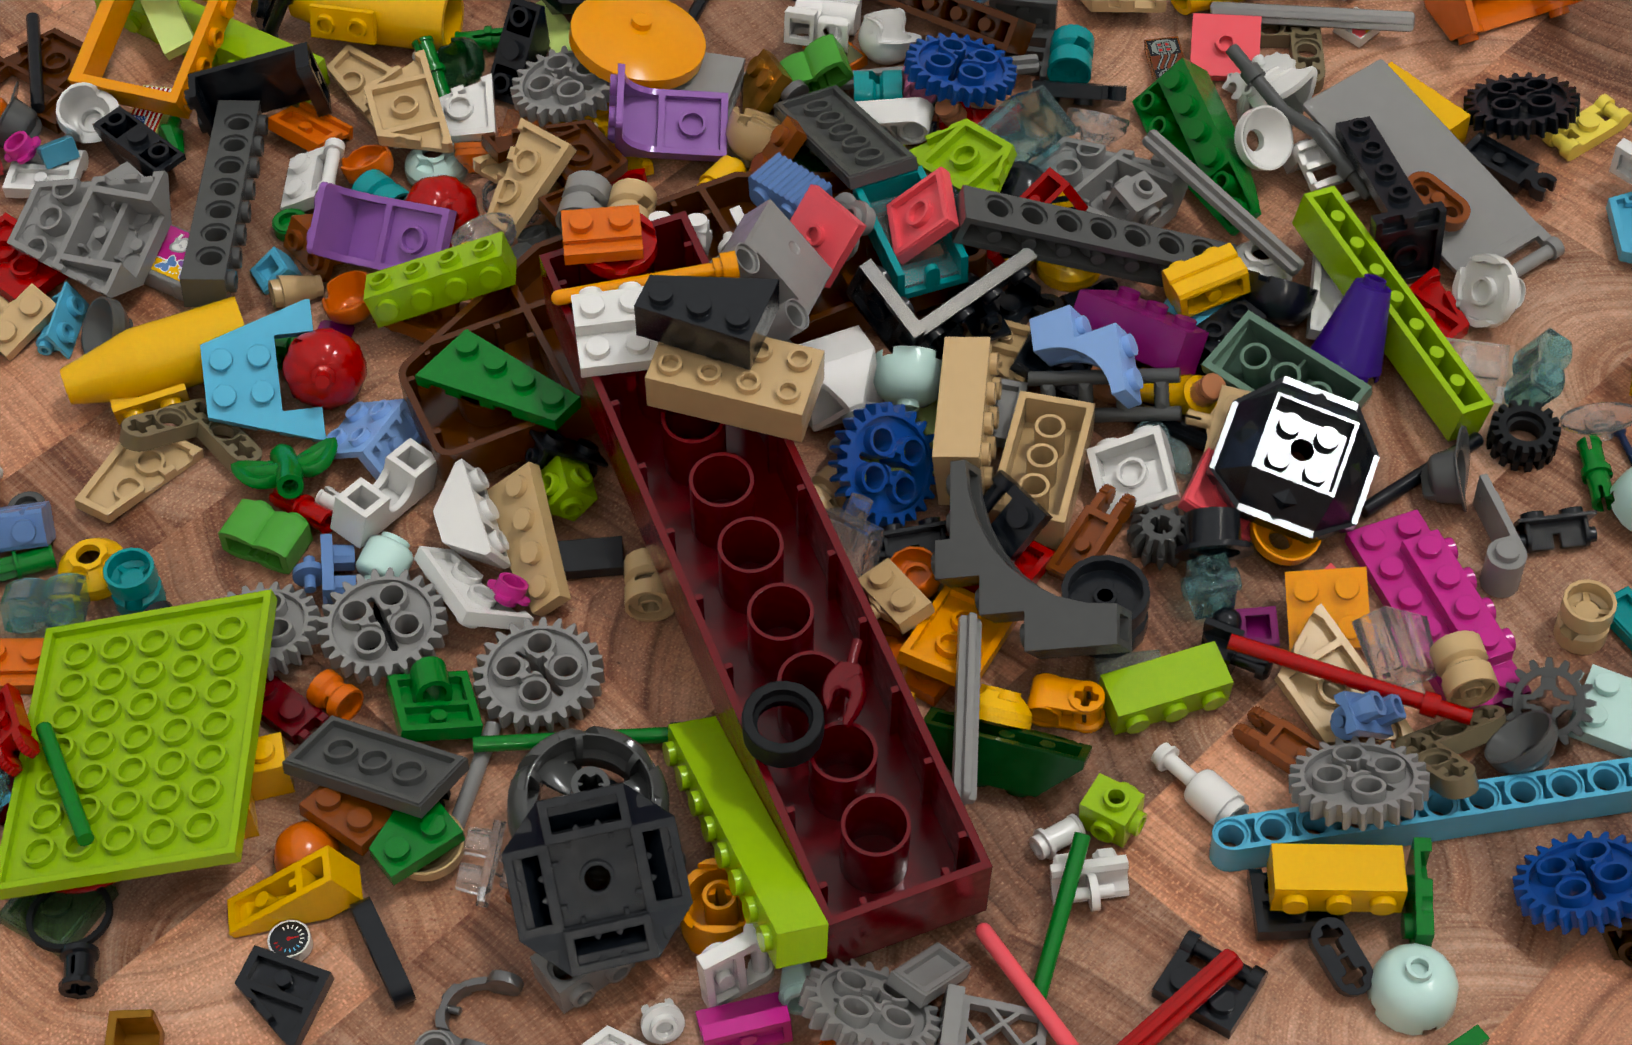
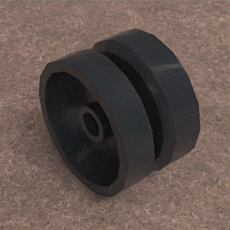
(1111, 581)

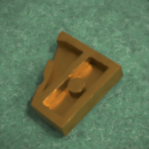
(764, 82)

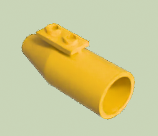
(382, 21)
(149, 362)

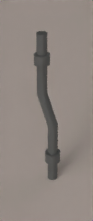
(1254, 76)

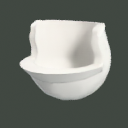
(884, 36)
(80, 108)

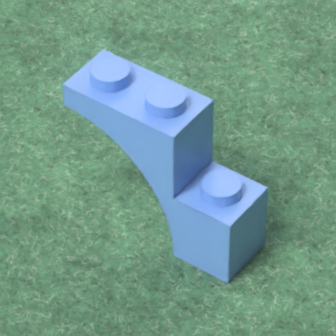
(1068, 338)

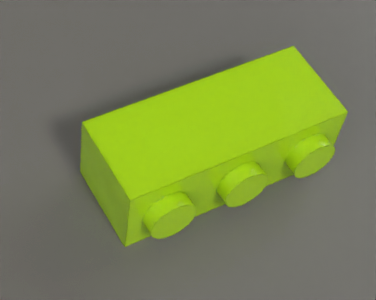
(1166, 688)

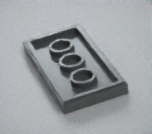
(376, 766)

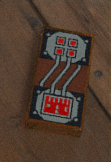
(1162, 54)

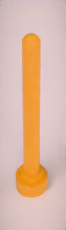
(722, 266)

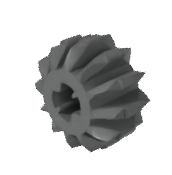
(1156, 535)

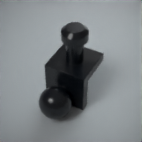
(1219, 629)

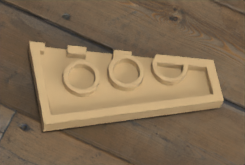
(531, 537)

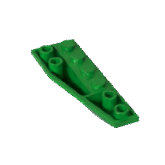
(1194, 119)

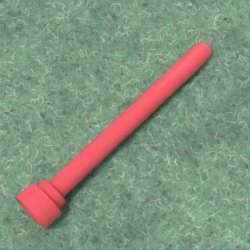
(1024, 985)

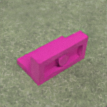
(746, 1022)

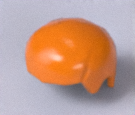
(365, 159)
(345, 298)
(916, 565)
(300, 841)

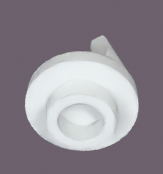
(662, 1022)

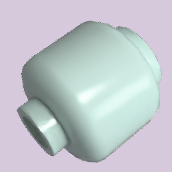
(384, 552)

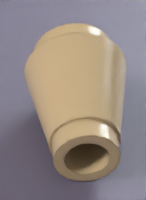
(293, 288)

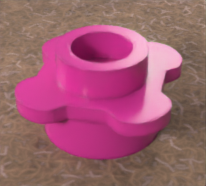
(20, 147)
(509, 590)

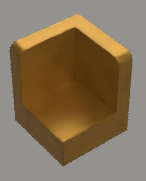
(134, 1028)

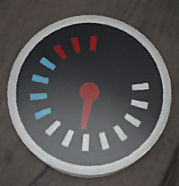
(291, 939)

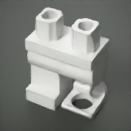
(813, 16)

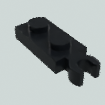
(1082, 92)
(1511, 167)

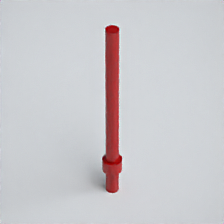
(1428, 704)

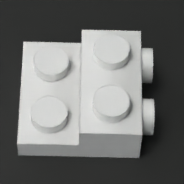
(608, 331)
(1136, 466)

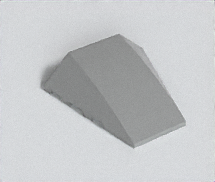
(1095, 172)
(97, 229)

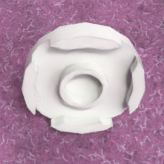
(1488, 290)

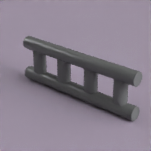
(1087, 378)

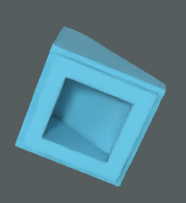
(58, 151)
(272, 264)

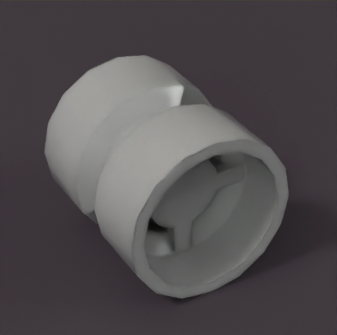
(583, 191)

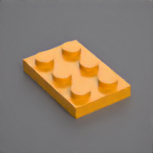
(934, 640)

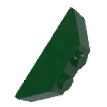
(1013, 757)

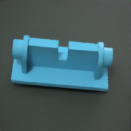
(64, 323)

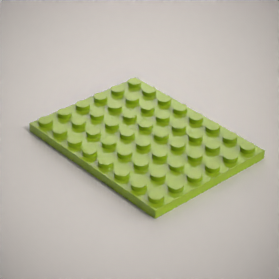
(156, 737)

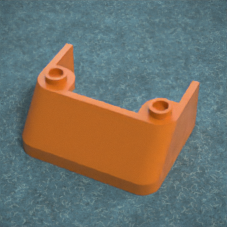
(1466, 18)

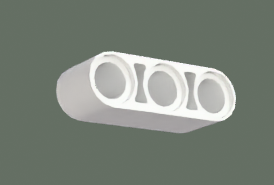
(902, 117)

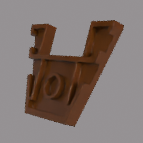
(58, 59)
(593, 154)

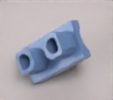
(333, 558)
(1366, 715)

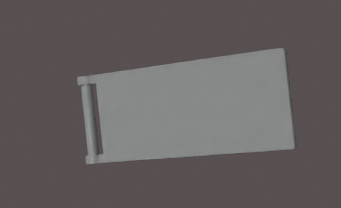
(1425, 144)

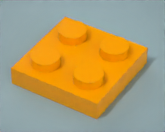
(1338, 589)

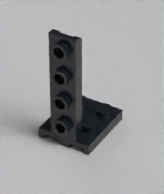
(1406, 228)
(895, 317)

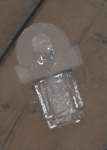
(480, 879)

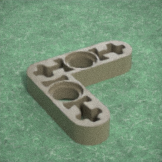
(1297, 42)
(147, 432)
(1443, 741)

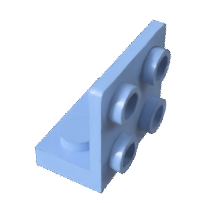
(374, 432)

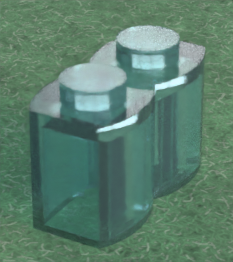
(1539, 369)
(38, 603)

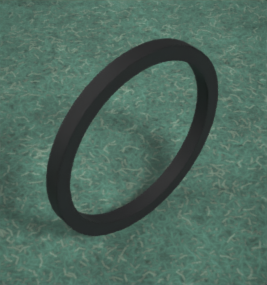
(52, 947)

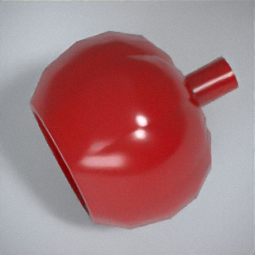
(446, 193)
(324, 368)

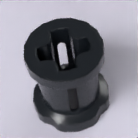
(79, 970)

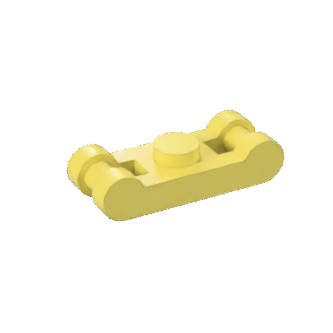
(1590, 128)

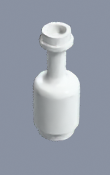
(1204, 790)

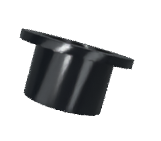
(1213, 533)

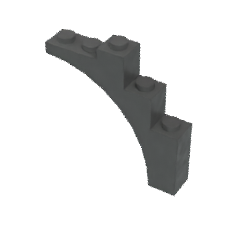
(975, 557)

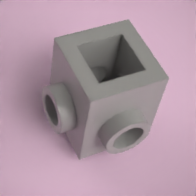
(1135, 199)

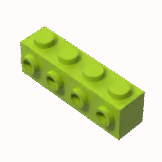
(440, 279)

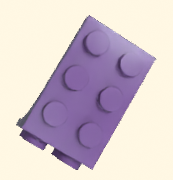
(666, 121)
(374, 228)

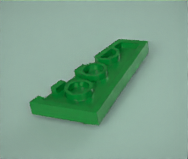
(497, 379)

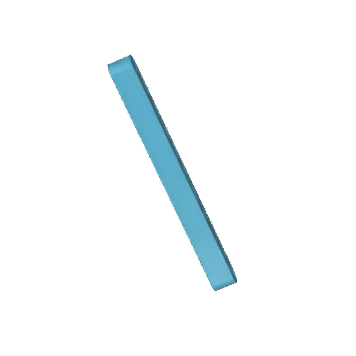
(1458, 820)

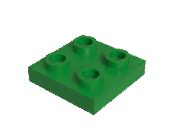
(433, 702)

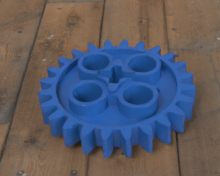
(980, 78)
(893, 433)
(1559, 895)

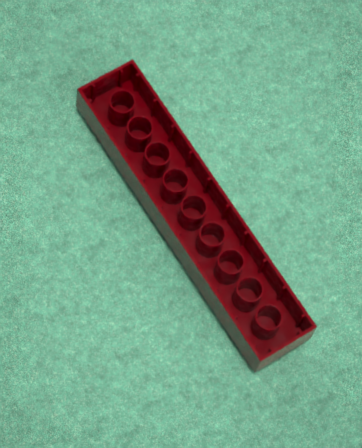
(774, 601)

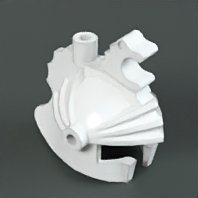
(1291, 84)

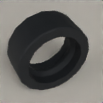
(783, 694)

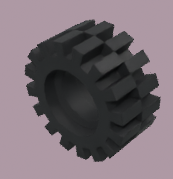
(1518, 451)

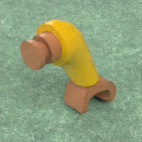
(1193, 392)

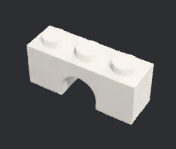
(369, 508)

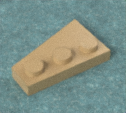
(353, 71)
(132, 476)

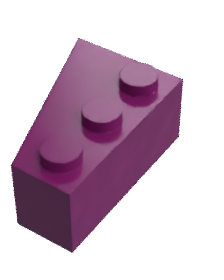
(1161, 337)

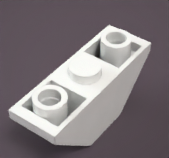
(469, 517)

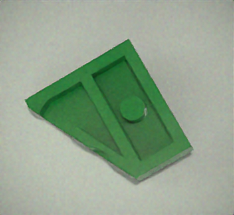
(1418, 920)

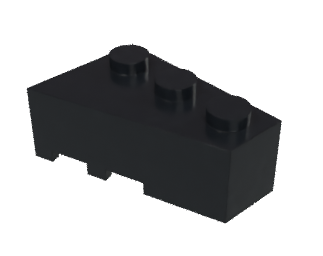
(709, 315)

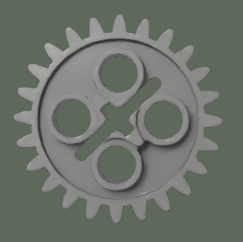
(558, 89)
(416, 611)
(293, 628)
(513, 695)
(1359, 783)
(861, 1009)

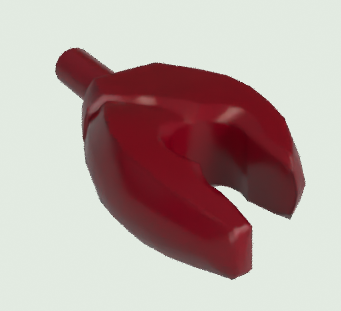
(846, 680)

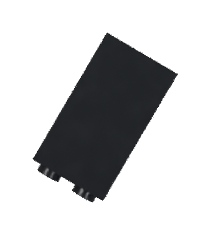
(272, 78)

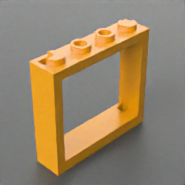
(104, 36)

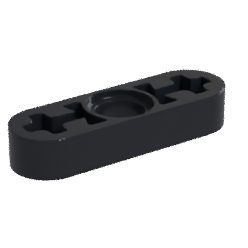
(382, 952)

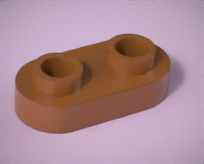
(1435, 191)

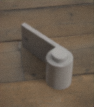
(1506, 552)

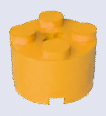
(714, 910)

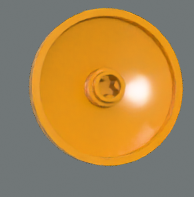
(651, 37)

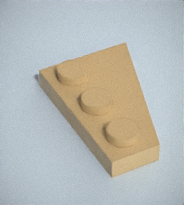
(531, 173)

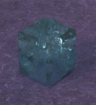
(1210, 584)

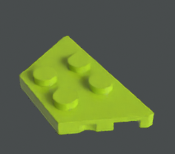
(969, 154)

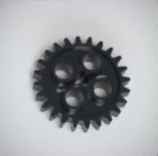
(1522, 106)

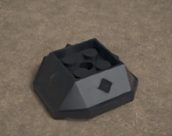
(1274, 489)
(607, 926)

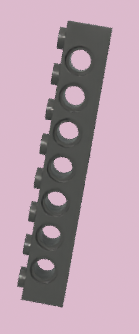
(224, 203)
(1071, 236)

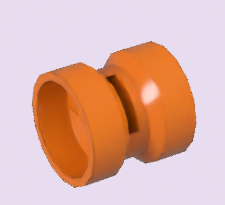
(331, 693)

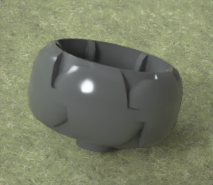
(559, 764)

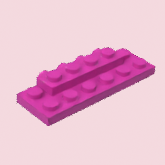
(1422, 575)

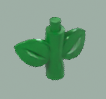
(286, 468)

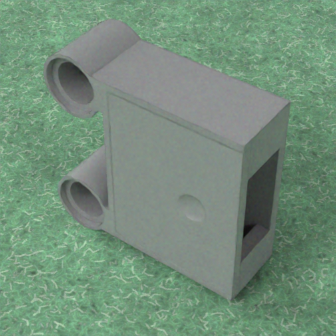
(774, 249)

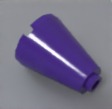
(1358, 329)

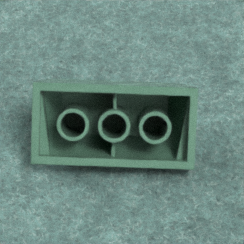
(1261, 353)

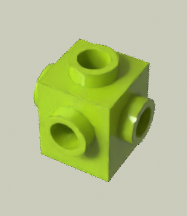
(568, 487)
(1112, 810)

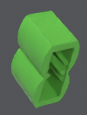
(820, 64)
(266, 535)

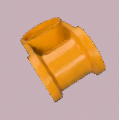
(1063, 701)

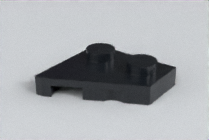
(284, 992)

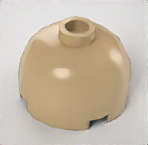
(749, 132)

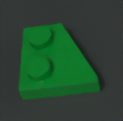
(413, 842)

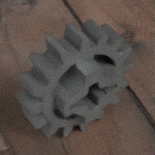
(1550, 682)

